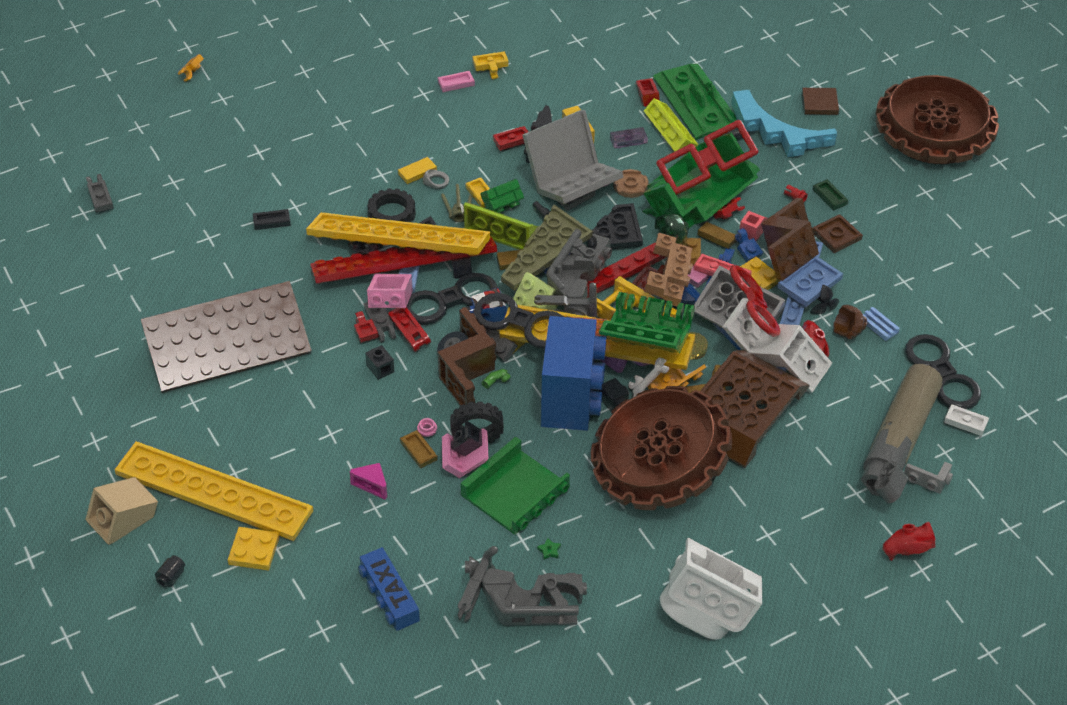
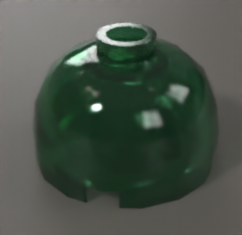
(672, 225)

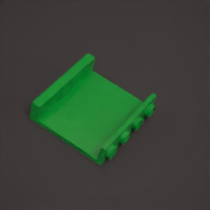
(513, 487)

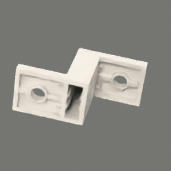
(788, 350)

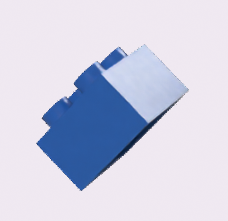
(572, 373)

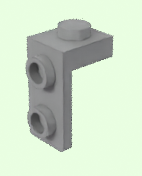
(929, 480)

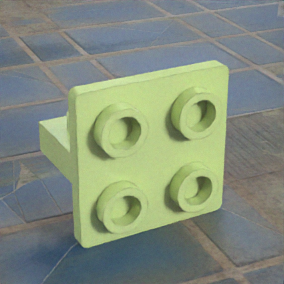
(529, 288)

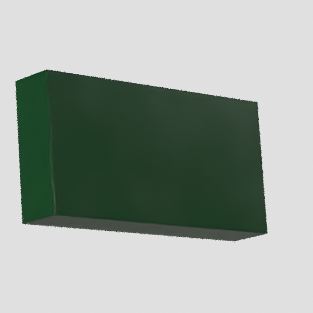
(830, 194)

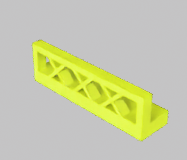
(669, 125)

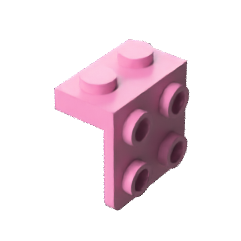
(457, 463)

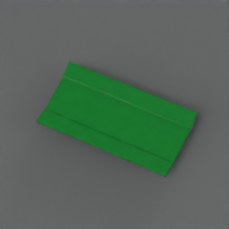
(695, 99)

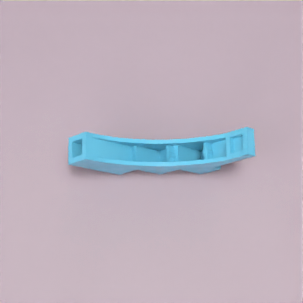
(774, 131)

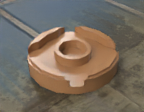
(632, 184)

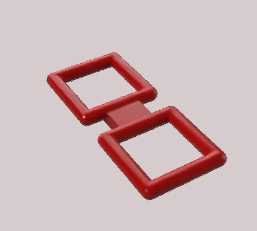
(707, 157)

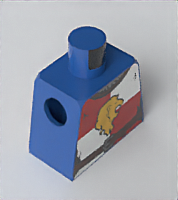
(491, 312)

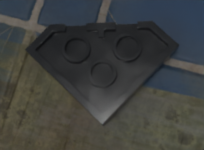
(620, 227)

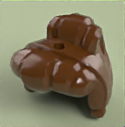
(849, 322)

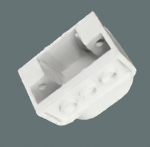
(710, 592)

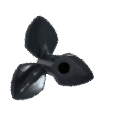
(825, 299)

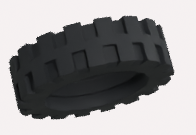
(392, 196)
(478, 411)

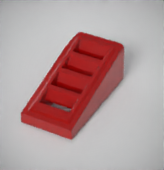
(647, 91)

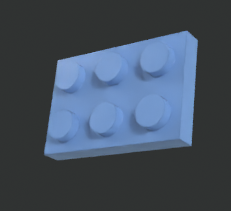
(807, 281)

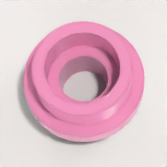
(427, 427)

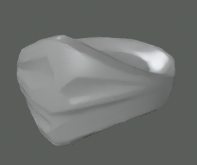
(431, 173)

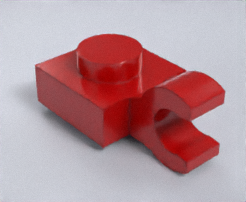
(725, 211)
(365, 329)

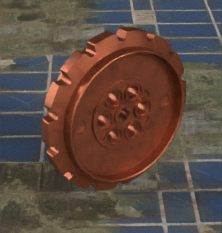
(937, 119)
(661, 447)

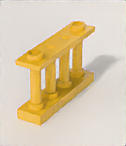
(604, 309)

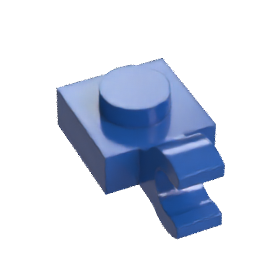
(747, 248)

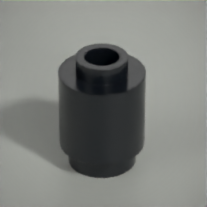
(170, 571)

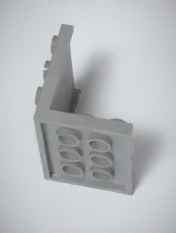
(566, 159)

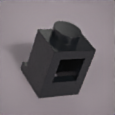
(467, 439)

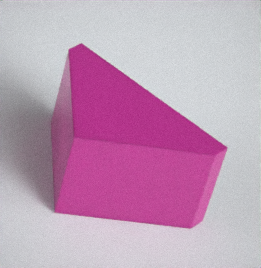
(370, 479)

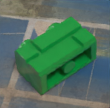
(502, 195)

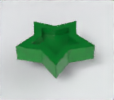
(549, 549)

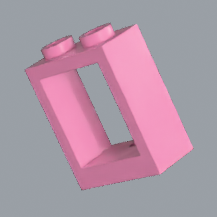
(390, 288)

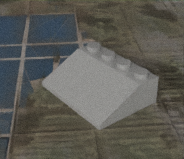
(724, 295)

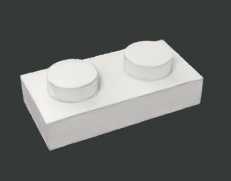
(966, 420)

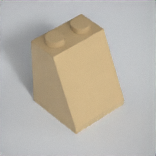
(120, 508)

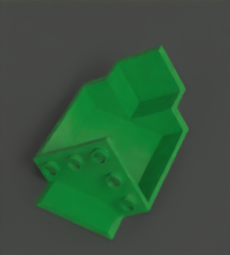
(707, 197)

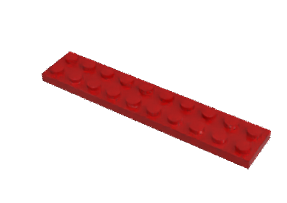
(383, 261)

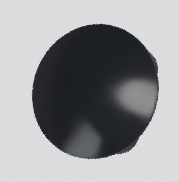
(359, 246)

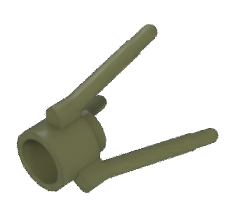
(457, 211)

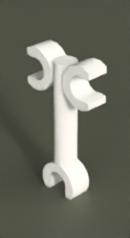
(641, 383)

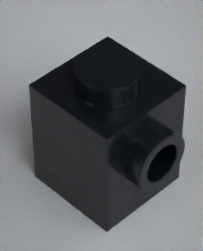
(379, 362)
(613, 393)

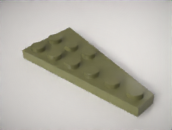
(544, 246)

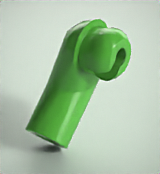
(494, 376)

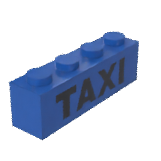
(389, 589)

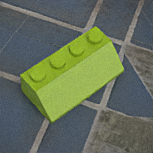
(501, 227)

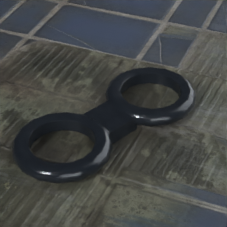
(448, 297)
(517, 317)
(945, 369)

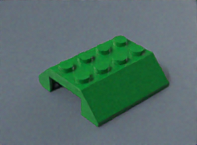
(649, 327)

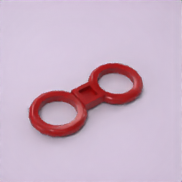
(756, 301)

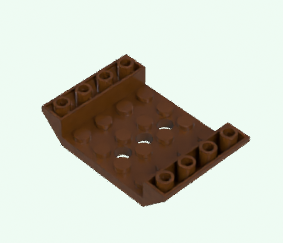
(763, 385)

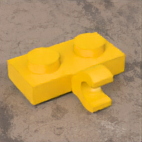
(490, 61)

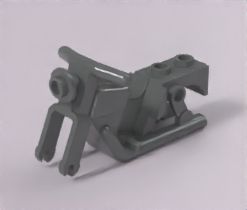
(571, 275)
(520, 606)

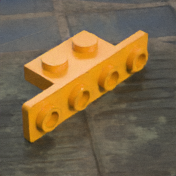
(675, 377)

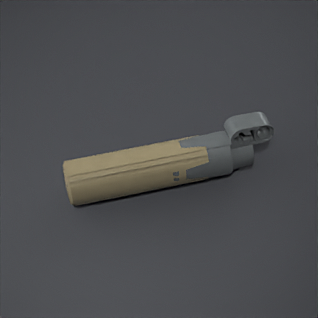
(900, 431)

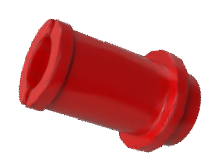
(796, 193)

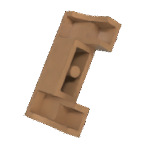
(676, 268)

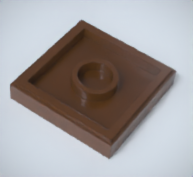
(820, 101)
(837, 233)

